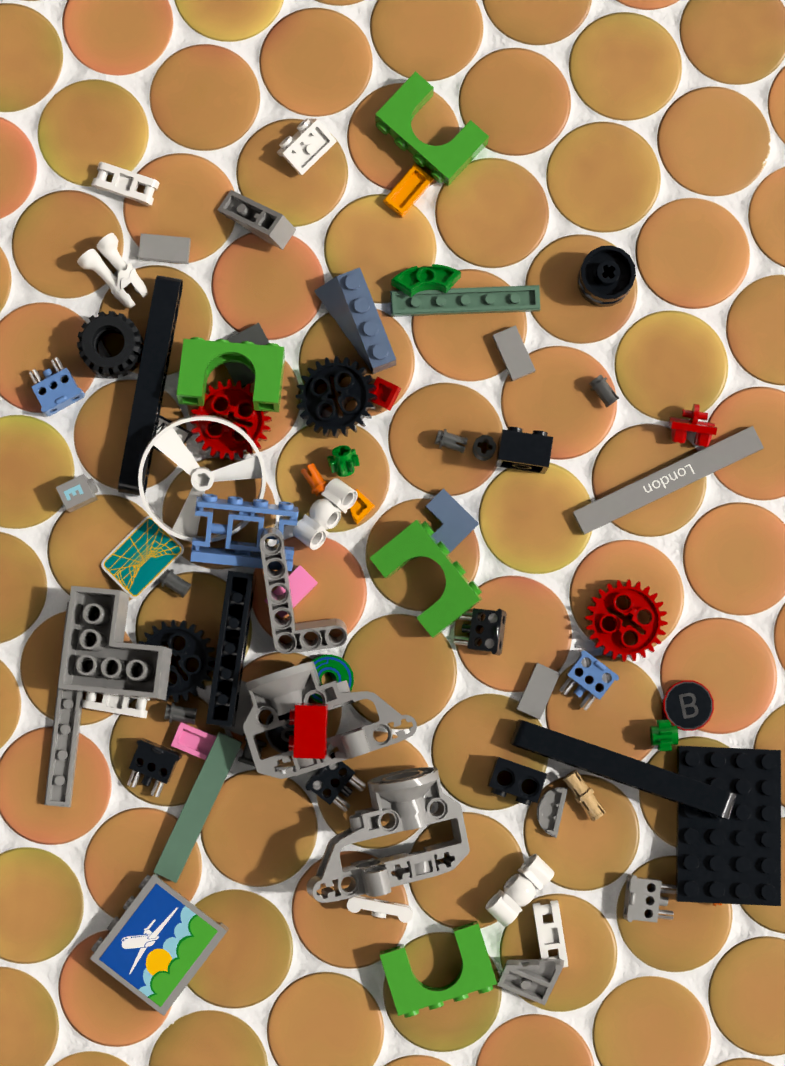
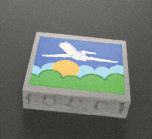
(157, 943)

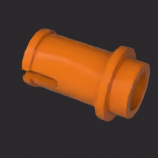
(314, 479)

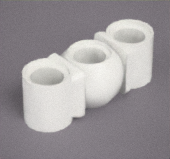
(325, 513)
(519, 890)

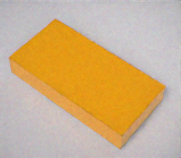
(408, 190)

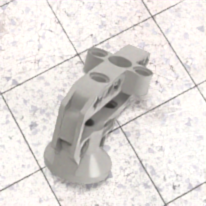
(295, 685)
(408, 801)

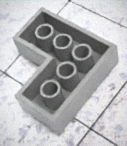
(96, 653)

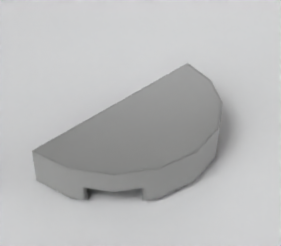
(551, 809)

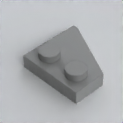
(531, 977)

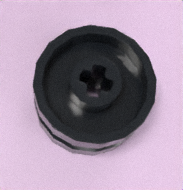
(610, 262)

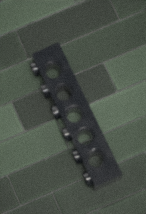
(231, 649)

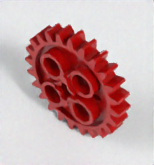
(225, 442)
(637, 601)

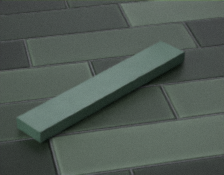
(467, 301)
(197, 807)

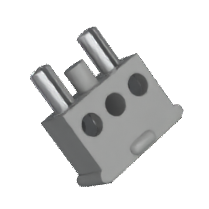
(636, 896)

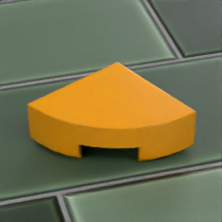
(360, 508)

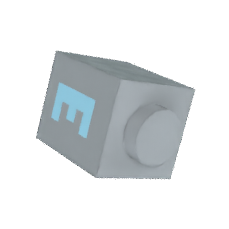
(77, 492)

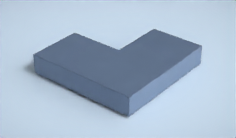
(455, 520)

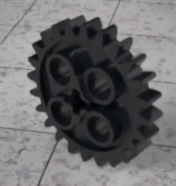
(315, 403)
(194, 648)

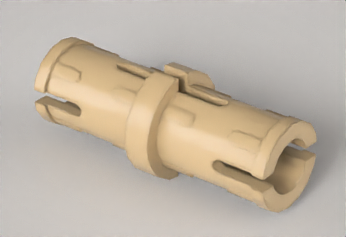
(584, 795)

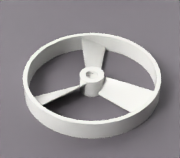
(201, 477)

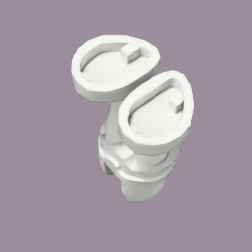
(108, 248)

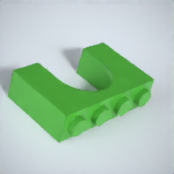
(443, 160)
(203, 356)
(458, 594)
(411, 994)

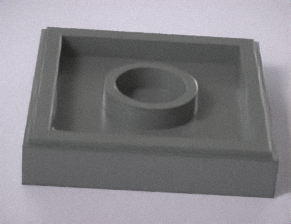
(237, 370)

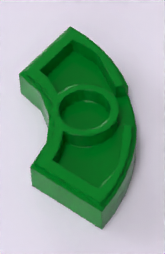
(426, 278)

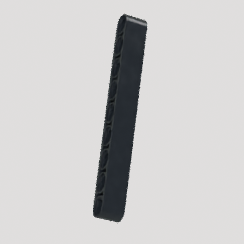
(150, 382)
(623, 769)

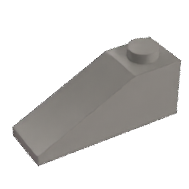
(257, 219)

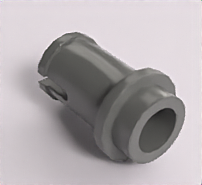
(603, 390)
(449, 440)
(174, 583)
(180, 714)

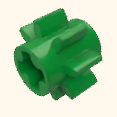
(343, 461)
(664, 735)

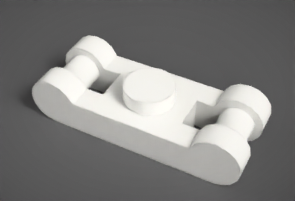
(125, 183)
(116, 704)
(380, 908)
(550, 934)

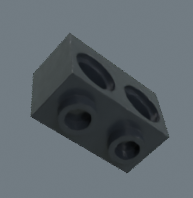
(518, 775)

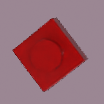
(386, 393)

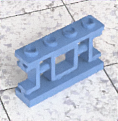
(241, 553)

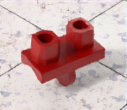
(703, 430)

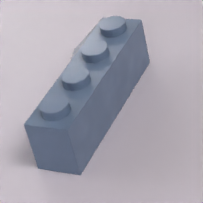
(355, 312)

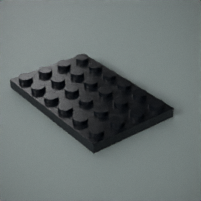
(737, 856)

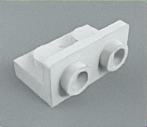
(306, 145)

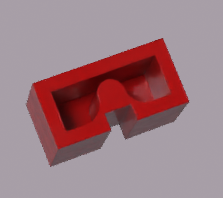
(309, 730)

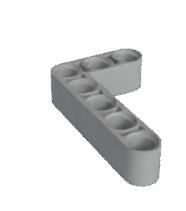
(284, 603)

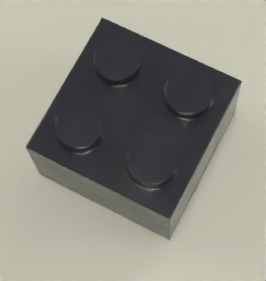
(524, 450)

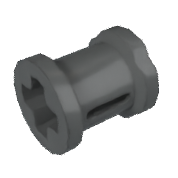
(477, 450)
(246, 756)

